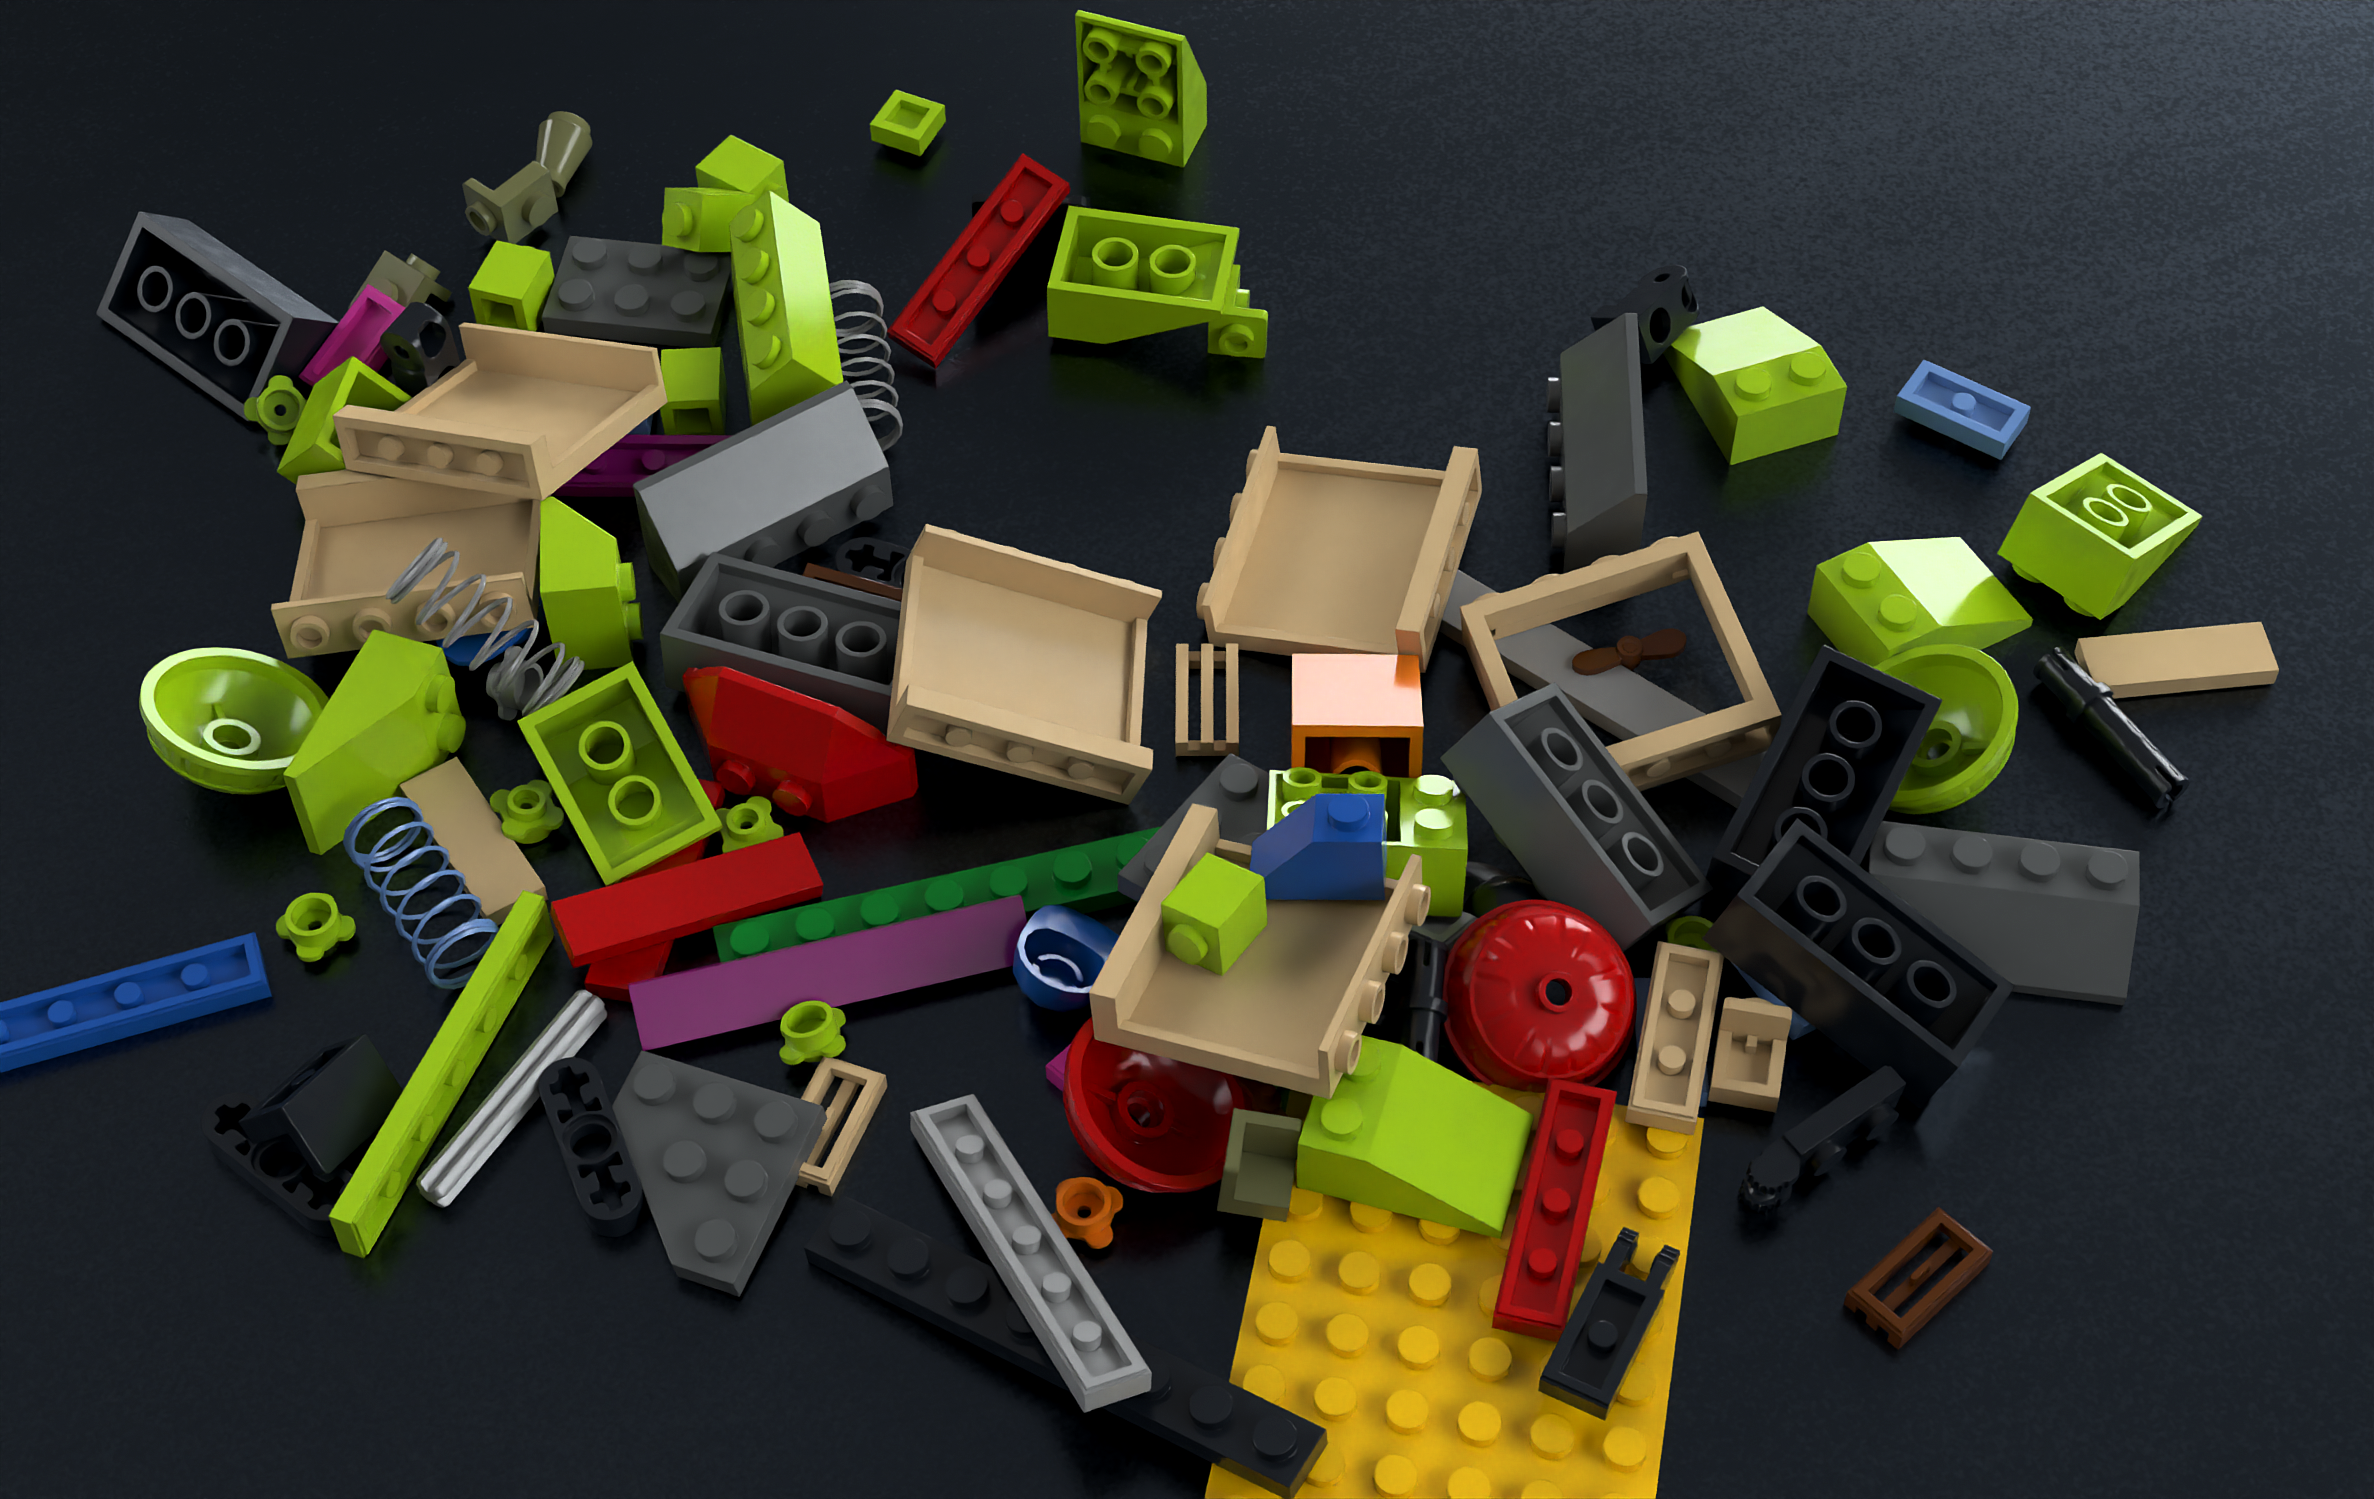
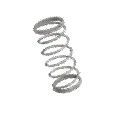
(857, 333)
(558, 679)

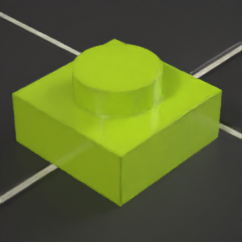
(907, 122)

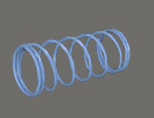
(364, 861)

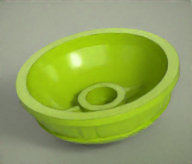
(229, 717)
(1969, 732)

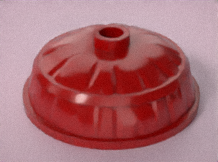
(1499, 1004)
(1179, 1107)

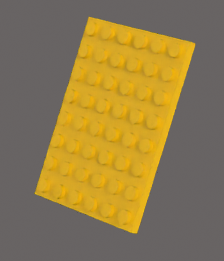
(1393, 1347)

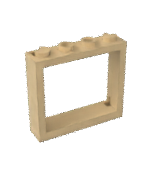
(1668, 751)

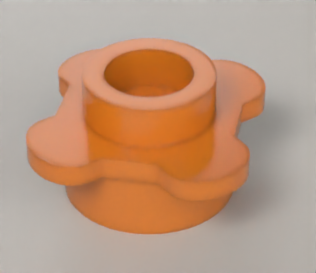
(1090, 1195)

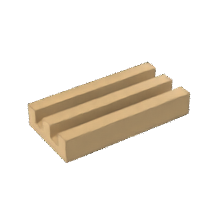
(1207, 661)
(855, 1126)

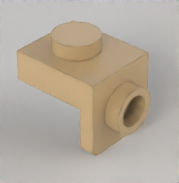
(1750, 1053)

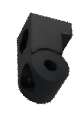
(1662, 307)
(419, 348)

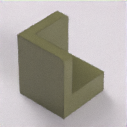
(1259, 1165)

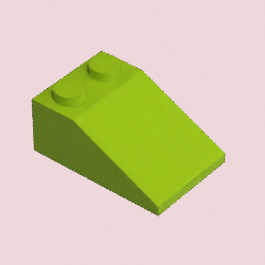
(1136, 275)
(1758, 383)
(2096, 535)
(1909, 597)
(379, 729)
(619, 774)
(1415, 1141)

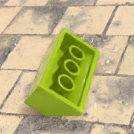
(782, 307)

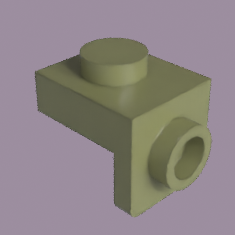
(514, 206)
(404, 281)

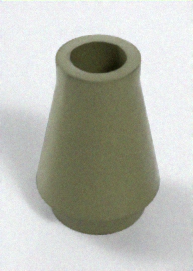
(562, 146)

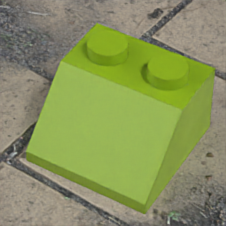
(315, 442)
(586, 589)

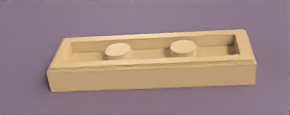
(2179, 659)
(473, 836)
(1675, 1038)

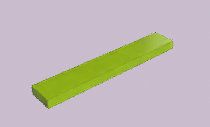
(441, 1076)

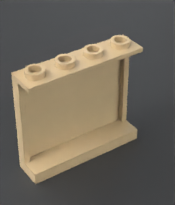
(511, 415)
(371, 528)
(1339, 554)
(1022, 665)
(1290, 1001)

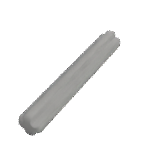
(509, 1100)

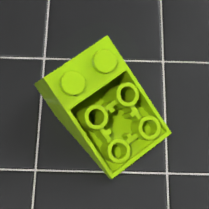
(1138, 89)
(1422, 819)

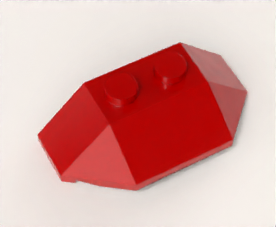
(794, 747)

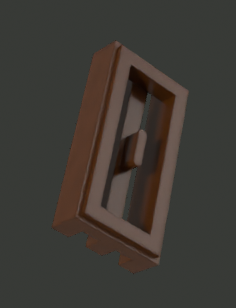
(1883, 1313)

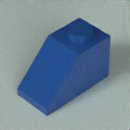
(1326, 850)

